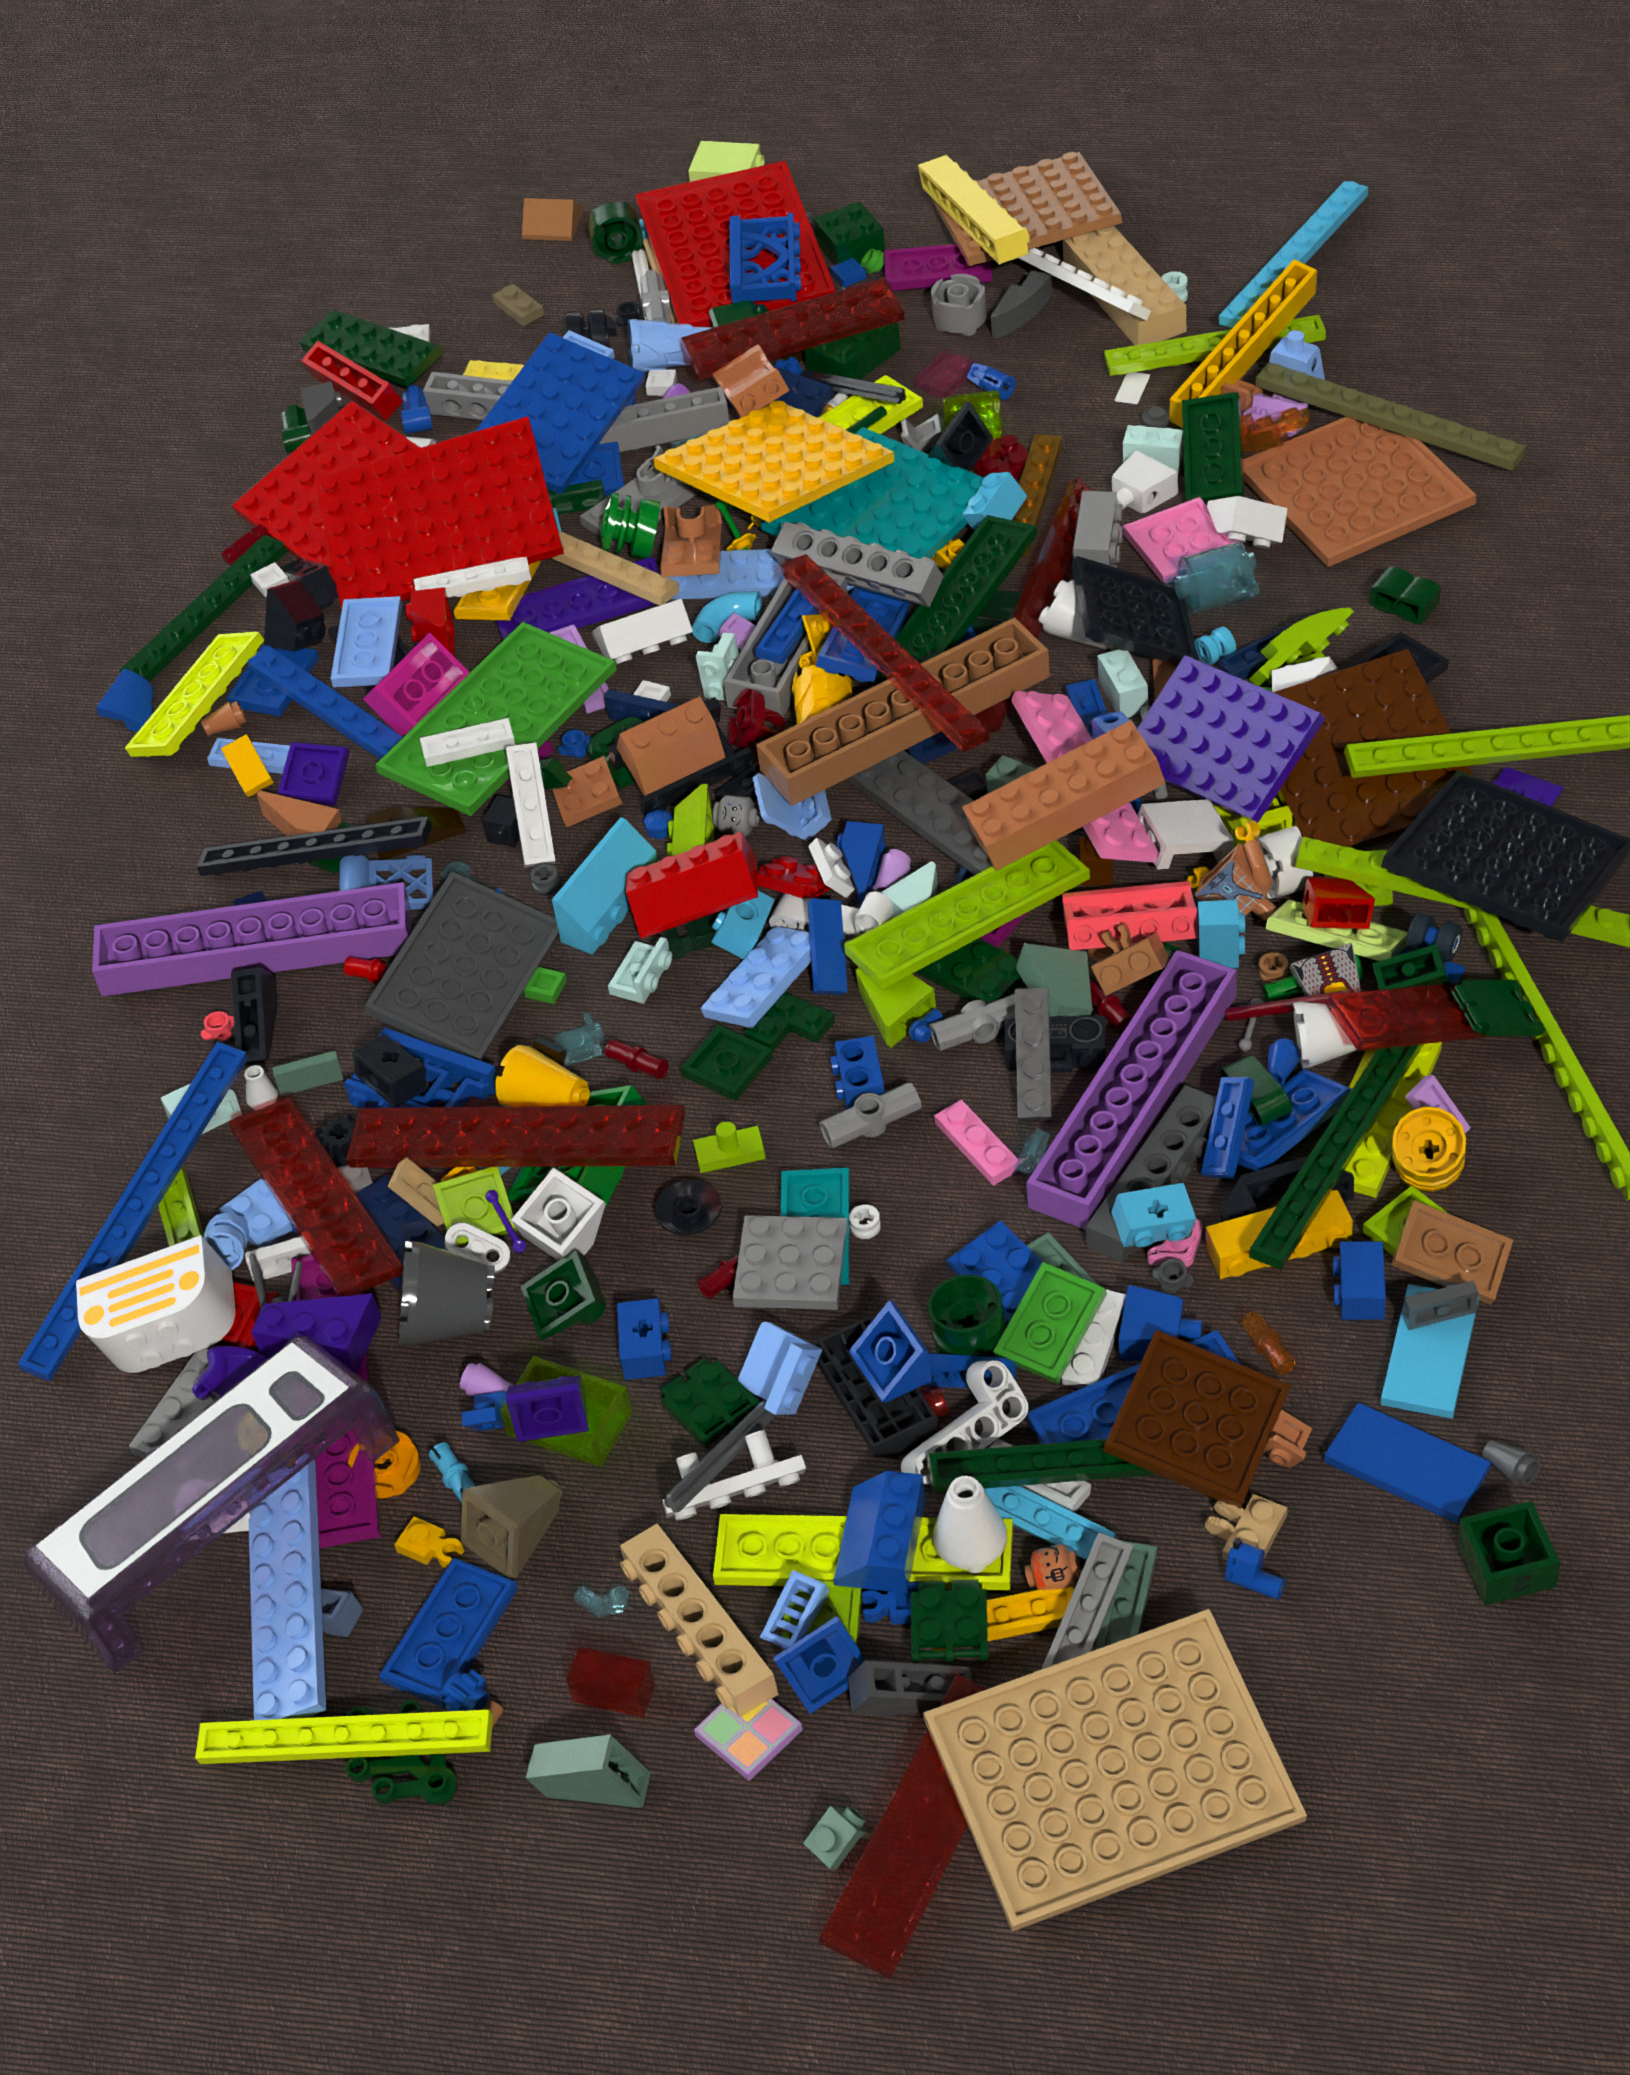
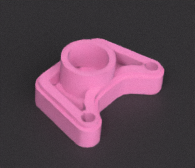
(1182, 1249)

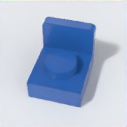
(486, 1412)

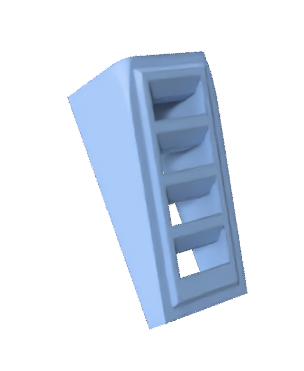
(789, 1594)

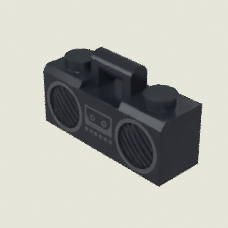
(1073, 1042)

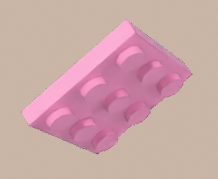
(1173, 534)

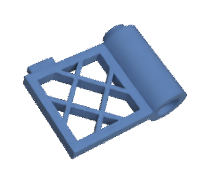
(360, 873)

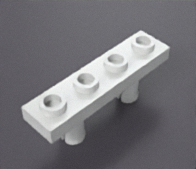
(753, 1483)

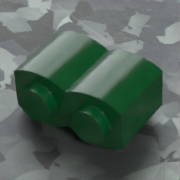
(1405, 595)

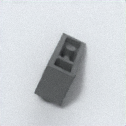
(900, 1687)

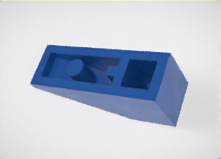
(862, 854)

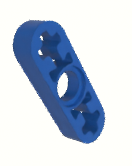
(946, 1369)

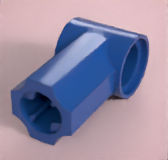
(416, 413)

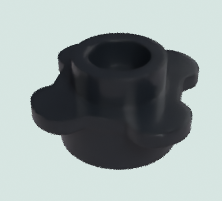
(628, 311)

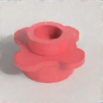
(218, 1026)

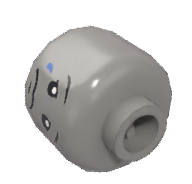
(735, 815)

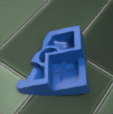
(128, 700)

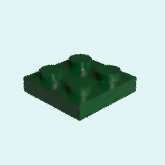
(727, 1062)

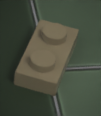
(518, 304)

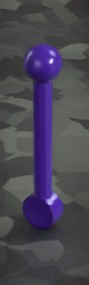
(518, 1245)

